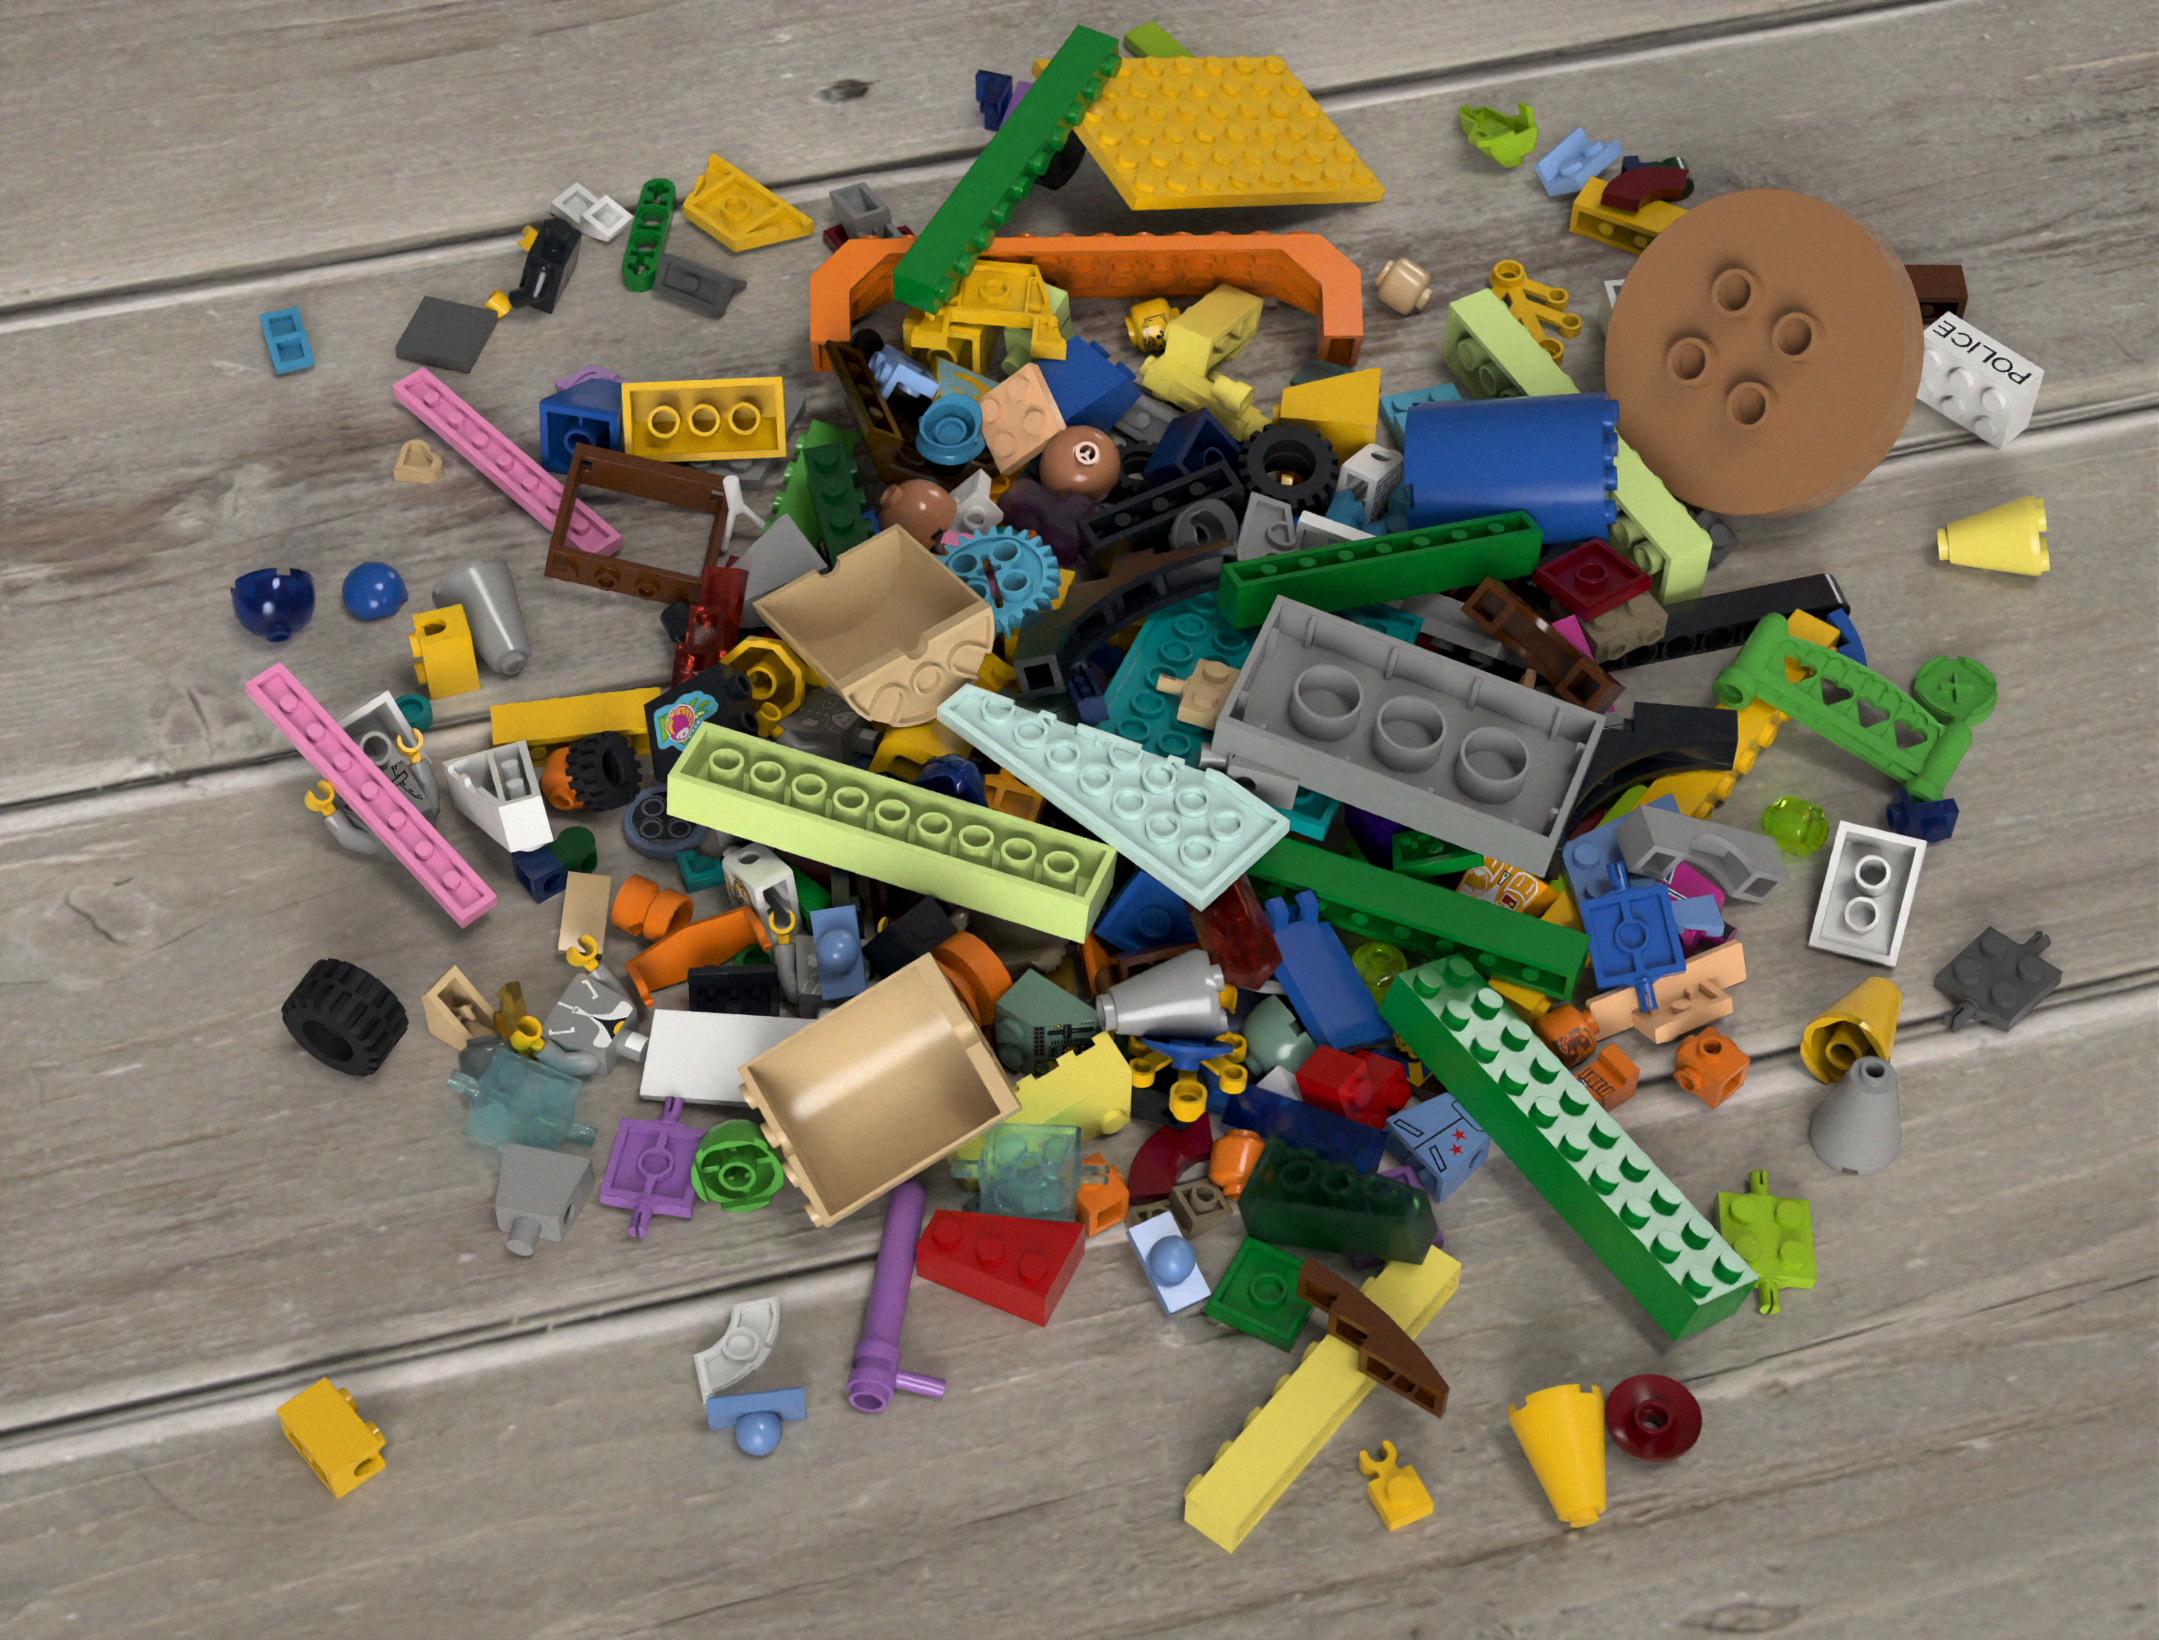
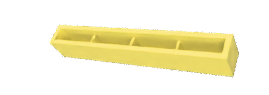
(1308, 1407)

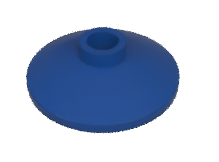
(1187, 1052)

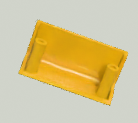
(909, 748)

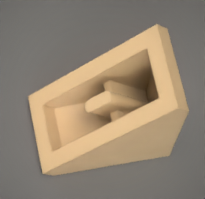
(456, 1009)

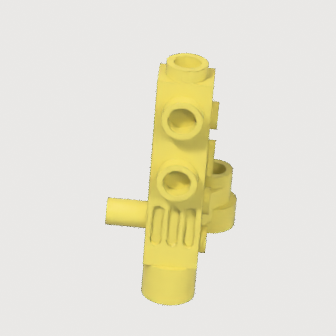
(1225, 399)

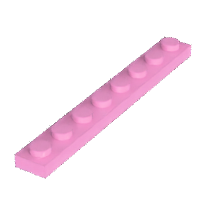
(502, 461)
(371, 795)

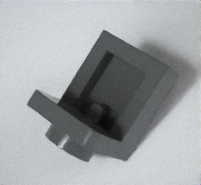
(1723, 539)

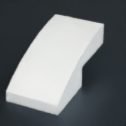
(589, 215)

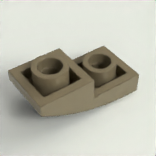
(1193, 1205)

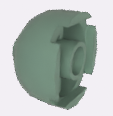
(1274, 1038)

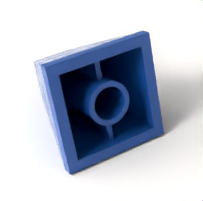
(581, 414)

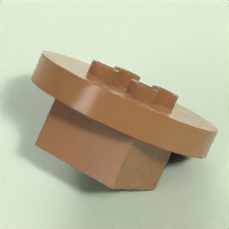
(1764, 353)

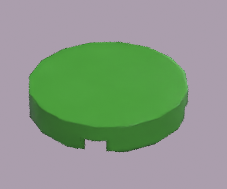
(1955, 690)

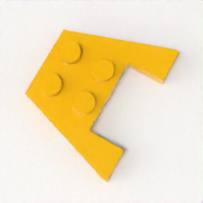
(998, 296)

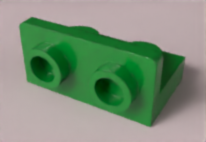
(1426, 856)

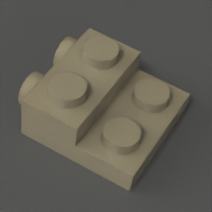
(1622, 629)

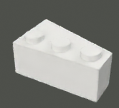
(501, 795)

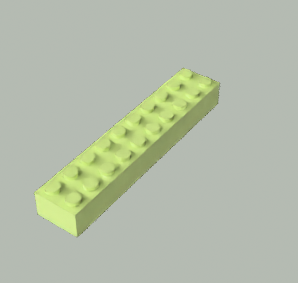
(1653, 530)
(892, 831)

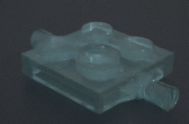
(522, 1104)
(1031, 1171)

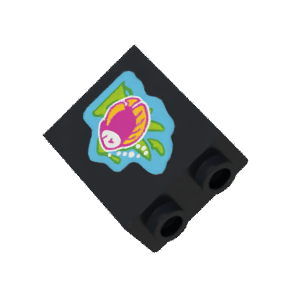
(713, 696)

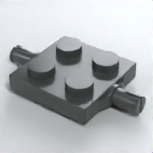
(1997, 979)

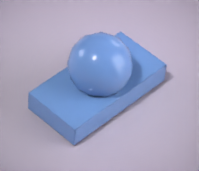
(838, 952)
(1168, 1263)
(756, 1416)

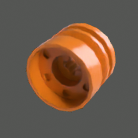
(974, 974)

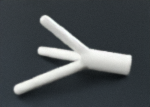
(736, 506)

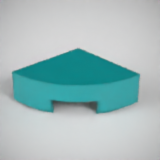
(699, 871)

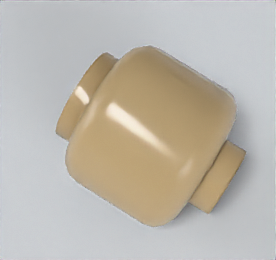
(1403, 286)

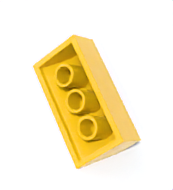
(705, 419)

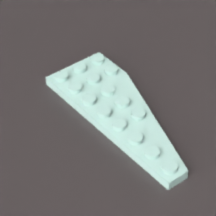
(1166, 817)

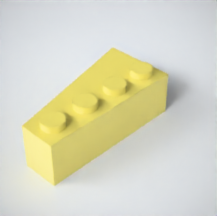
(1082, 1092)

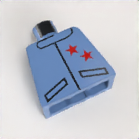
(1438, 1143)

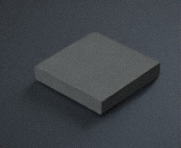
(446, 334)

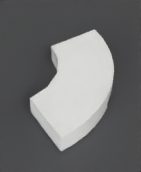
(741, 1350)

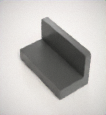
(696, 283)

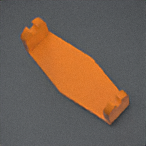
(694, 945)

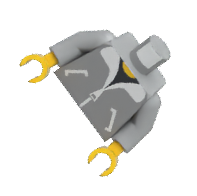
(589, 1024)

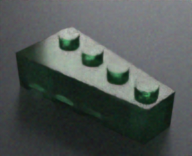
(1333, 1208)

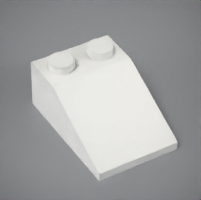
(1868, 894)

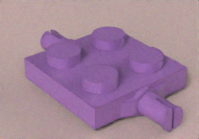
(652, 1168)

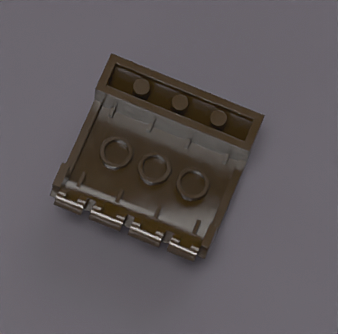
(892, 425)

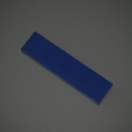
(1307, 1126)

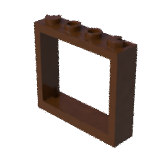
(643, 479)

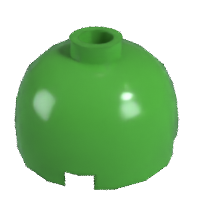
(737, 1166)

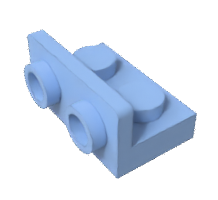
(1574, 161)
(895, 366)

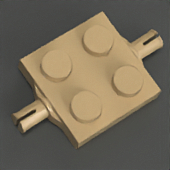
(1201, 693)

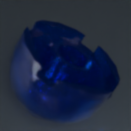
(274, 603)

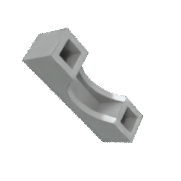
(1741, 860)

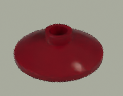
(1657, 1401)

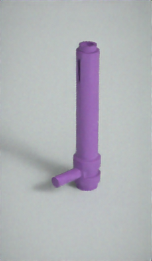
(877, 1354)

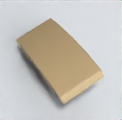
(584, 911)

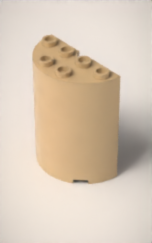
(885, 628)
(878, 1090)

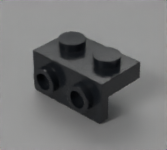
(735, 989)

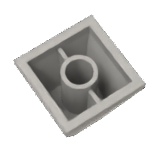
(773, 562)

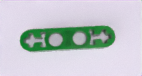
(649, 234)

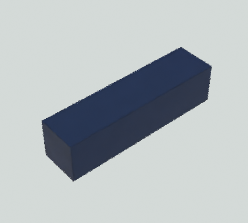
(1087, 696)

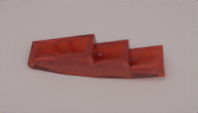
(712, 623)

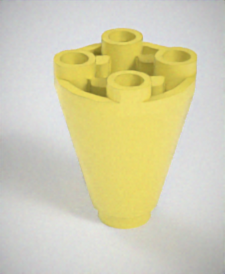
(1999, 538)

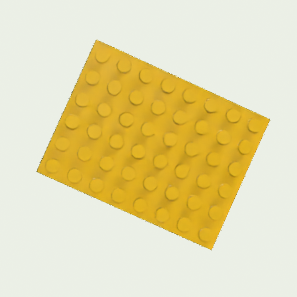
(1218, 136)

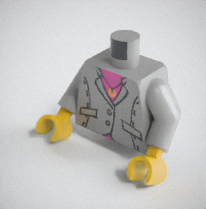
(413, 781)

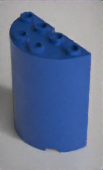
(1515, 456)

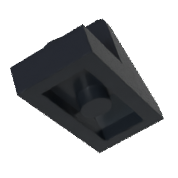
(909, 937)

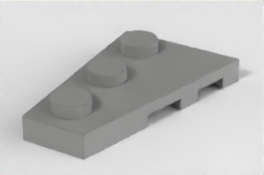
(1265, 528)

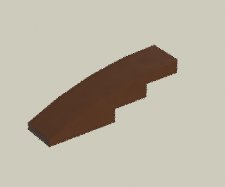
(1384, 1347)

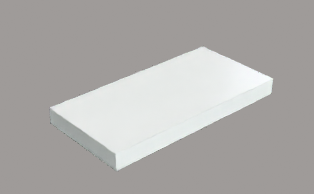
(700, 1052)

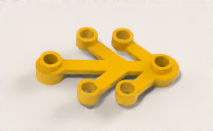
(1511, 280)
(1187, 1095)

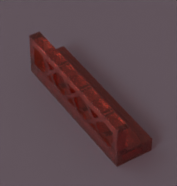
(1245, 933)

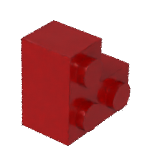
(1354, 1085)

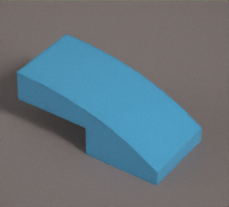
(286, 340)

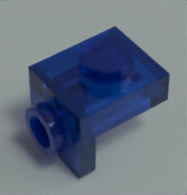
(1923, 821)

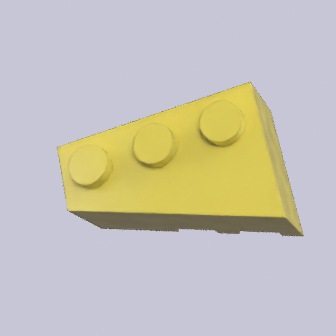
(1213, 330)

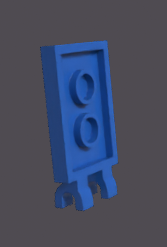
(1323, 978)

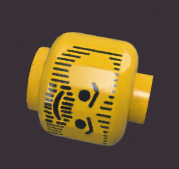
(1148, 324)

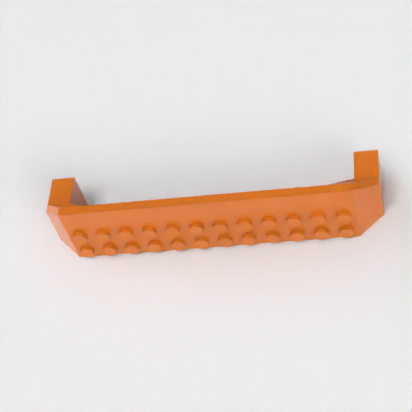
(1290, 267)

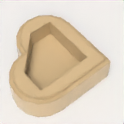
(417, 463)

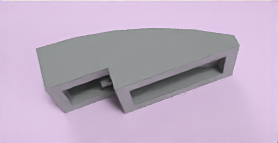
(863, 212)

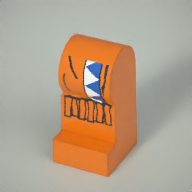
(1610, 1078)

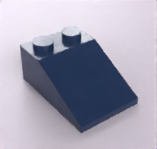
(1191, 445)

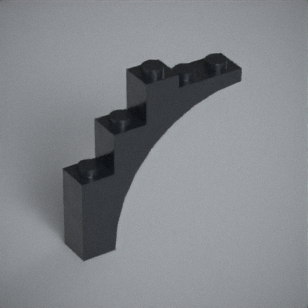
(1139, 583)
(1652, 744)

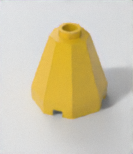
(774, 672)

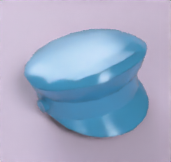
(951, 430)

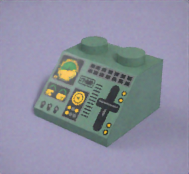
(1041, 1024)

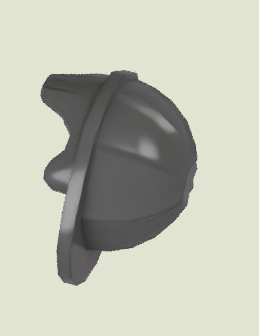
(1203, 524)

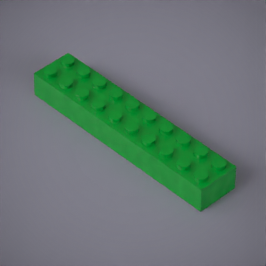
(1568, 1146)

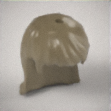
(1012, 943)

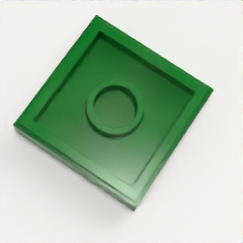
(1261, 1295)

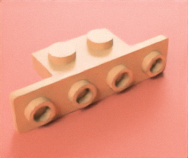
(1682, 999)

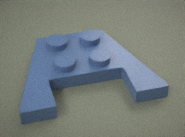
(1588, 878)

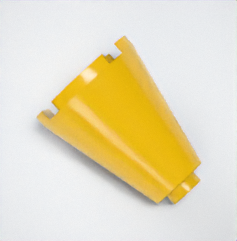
(1852, 1028)
(1566, 1448)

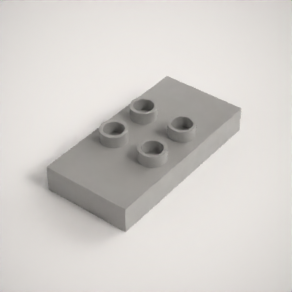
(1410, 735)

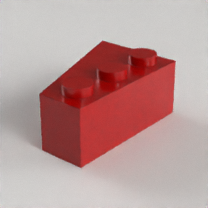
(1002, 1259)

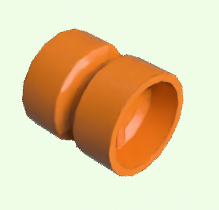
(646, 911)

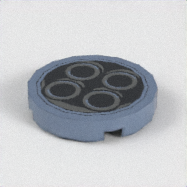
(655, 831)

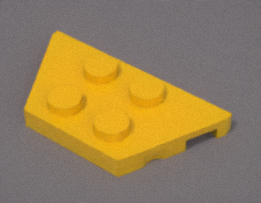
(741, 210)

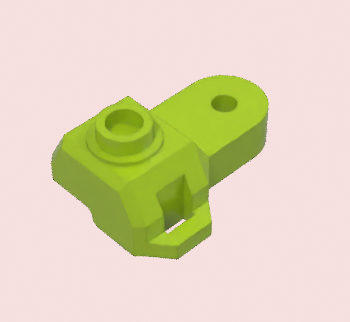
(1500, 136)

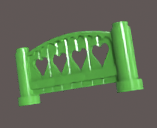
(1761, 673)

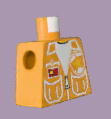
(1508, 887)

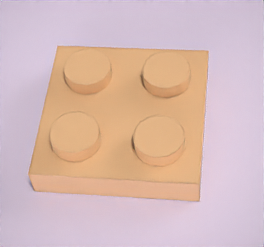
(1019, 418)

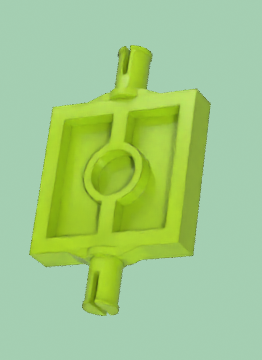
(1770, 1236)

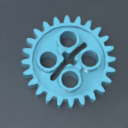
(1021, 567)

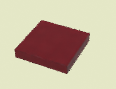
(1591, 579)

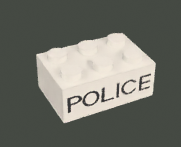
(1977, 381)

